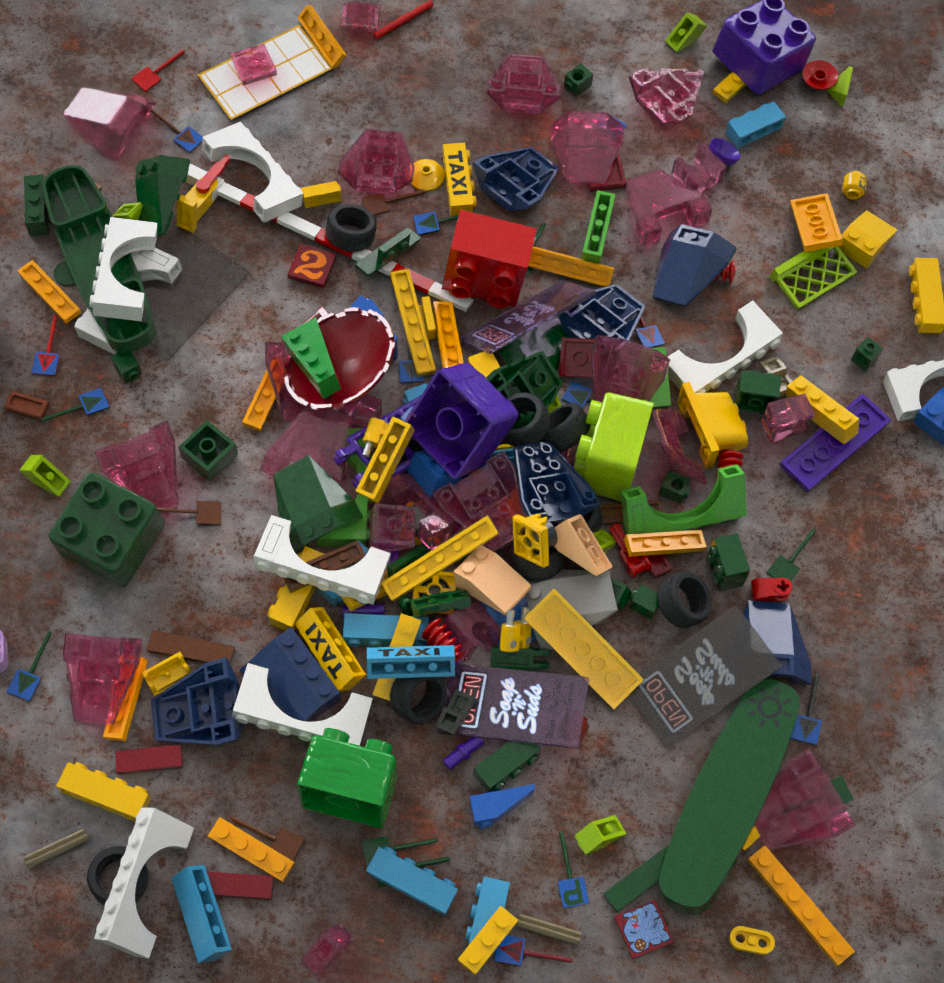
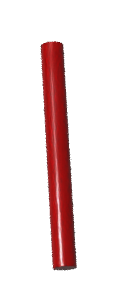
(405, 18)

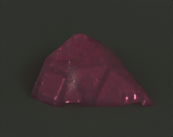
(666, 93)

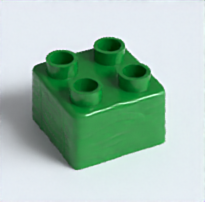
(348, 778)

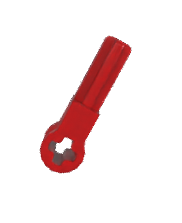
(633, 564)

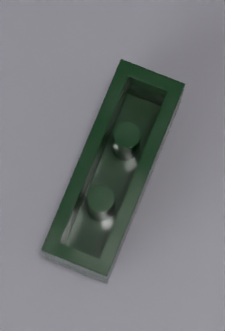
(35, 206)
(505, 763)

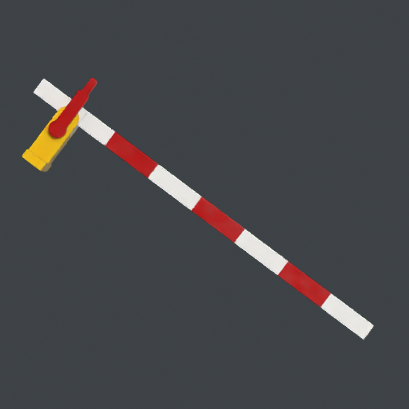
(208, 187)

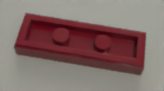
(148, 759)
(241, 885)

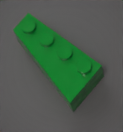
(310, 353)

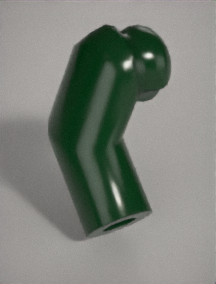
(404, 604)

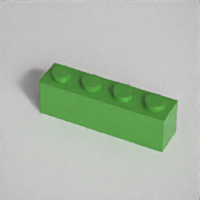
(598, 227)

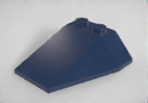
(515, 177)
(607, 313)
(199, 707)

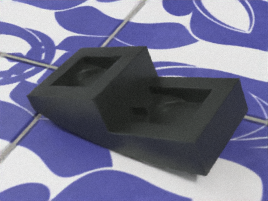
(456, 712)

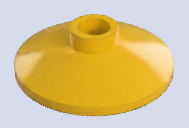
(427, 180)

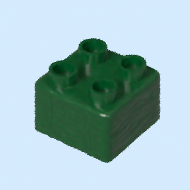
(106, 529)

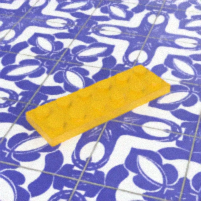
(583, 648)

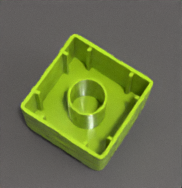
(613, 444)

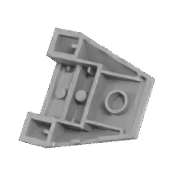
(585, 592)

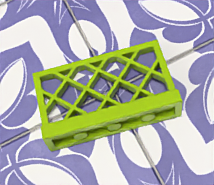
(802, 261)

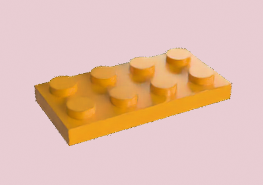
(816, 222)

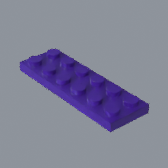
(825, 453)

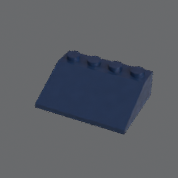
(295, 678)

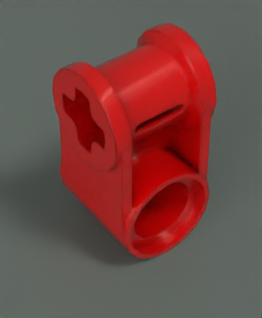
(768, 589)

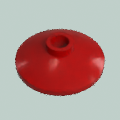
(820, 75)

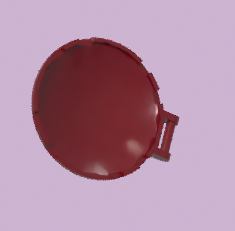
(360, 352)

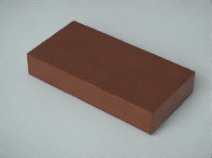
(26, 405)

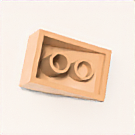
(581, 546)
(491, 580)

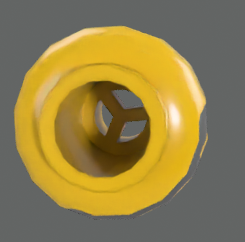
(854, 185)

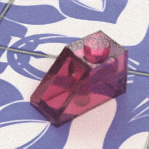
(327, 949)

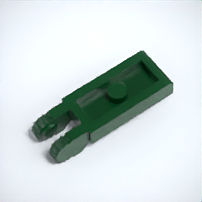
(440, 602)
(519, 659)

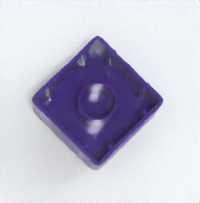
(764, 44)
(461, 419)

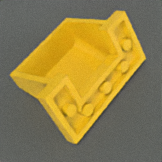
(715, 422)

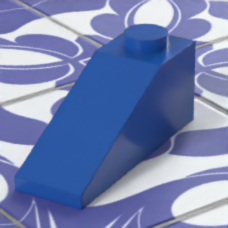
(493, 806)

